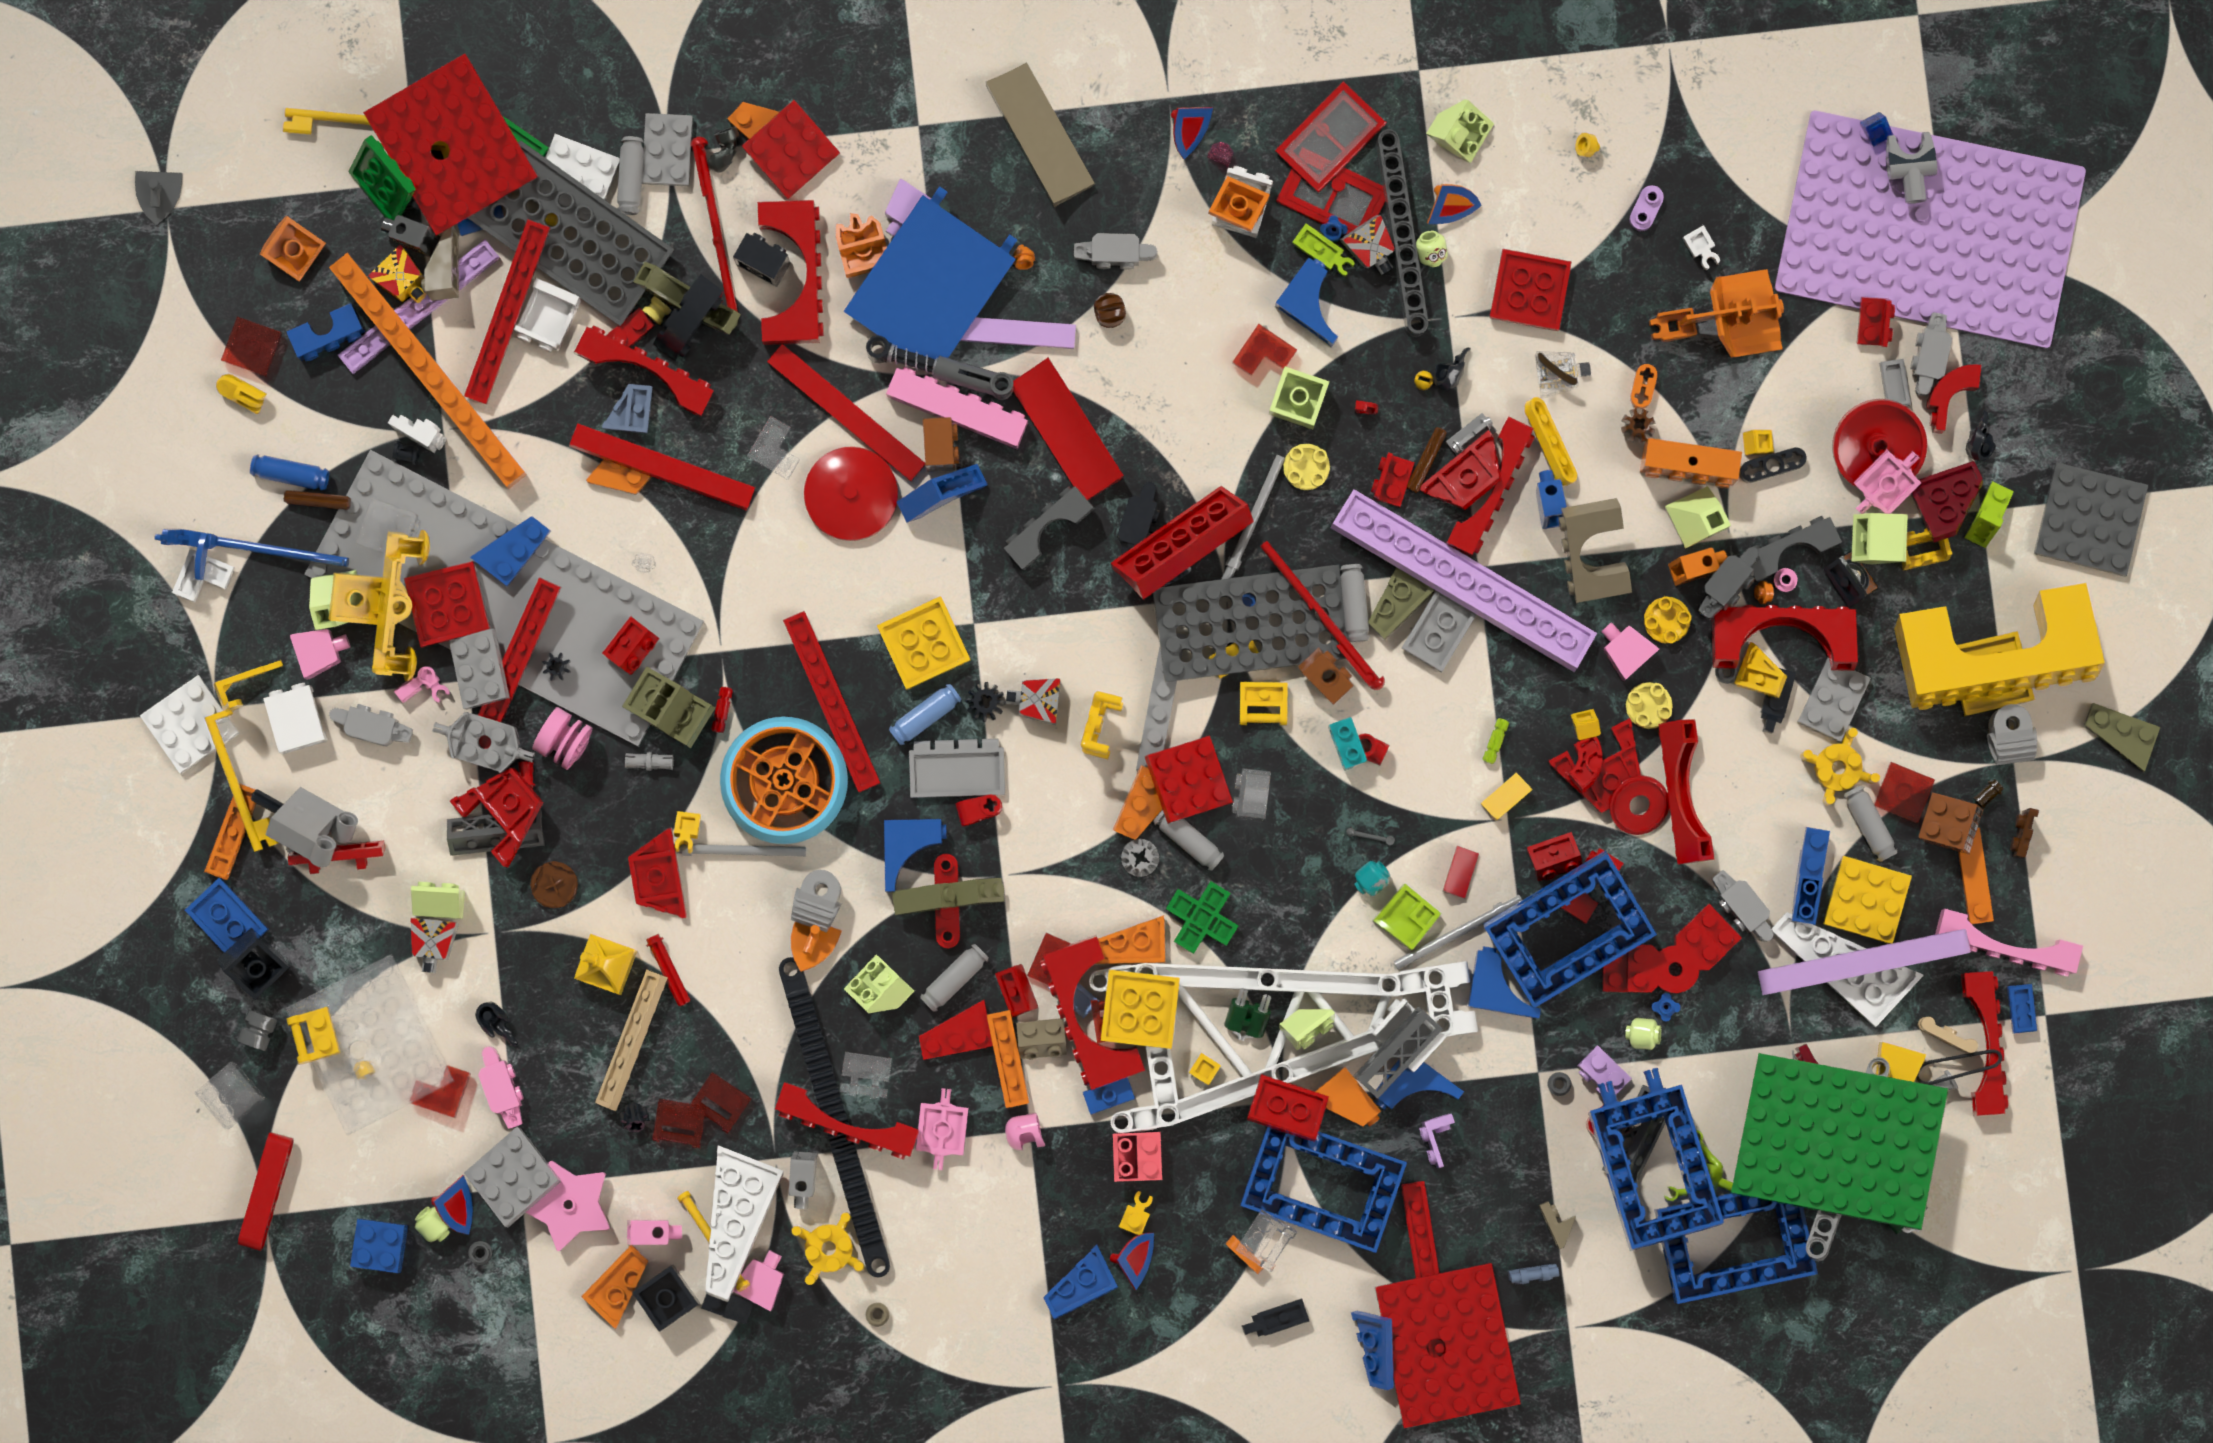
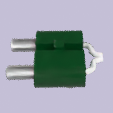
(1248, 1017)

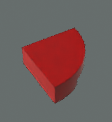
(1366, 407)

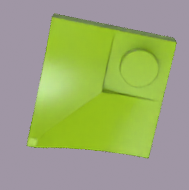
(1407, 917)

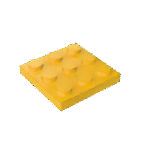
(923, 642)
(1988, 646)
(1867, 899)
(1140, 1009)

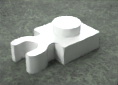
(1700, 243)

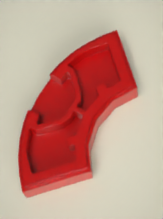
(1588, 764)

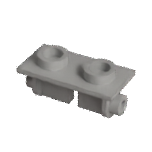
(1470, 433)

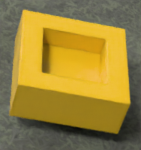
(1204, 1069)

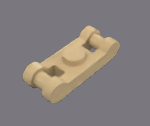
(1947, 1035)

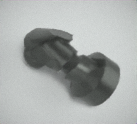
(722, 160)

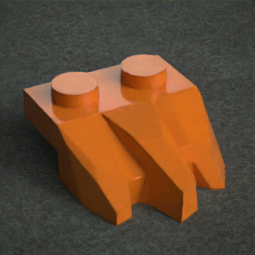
(860, 245)

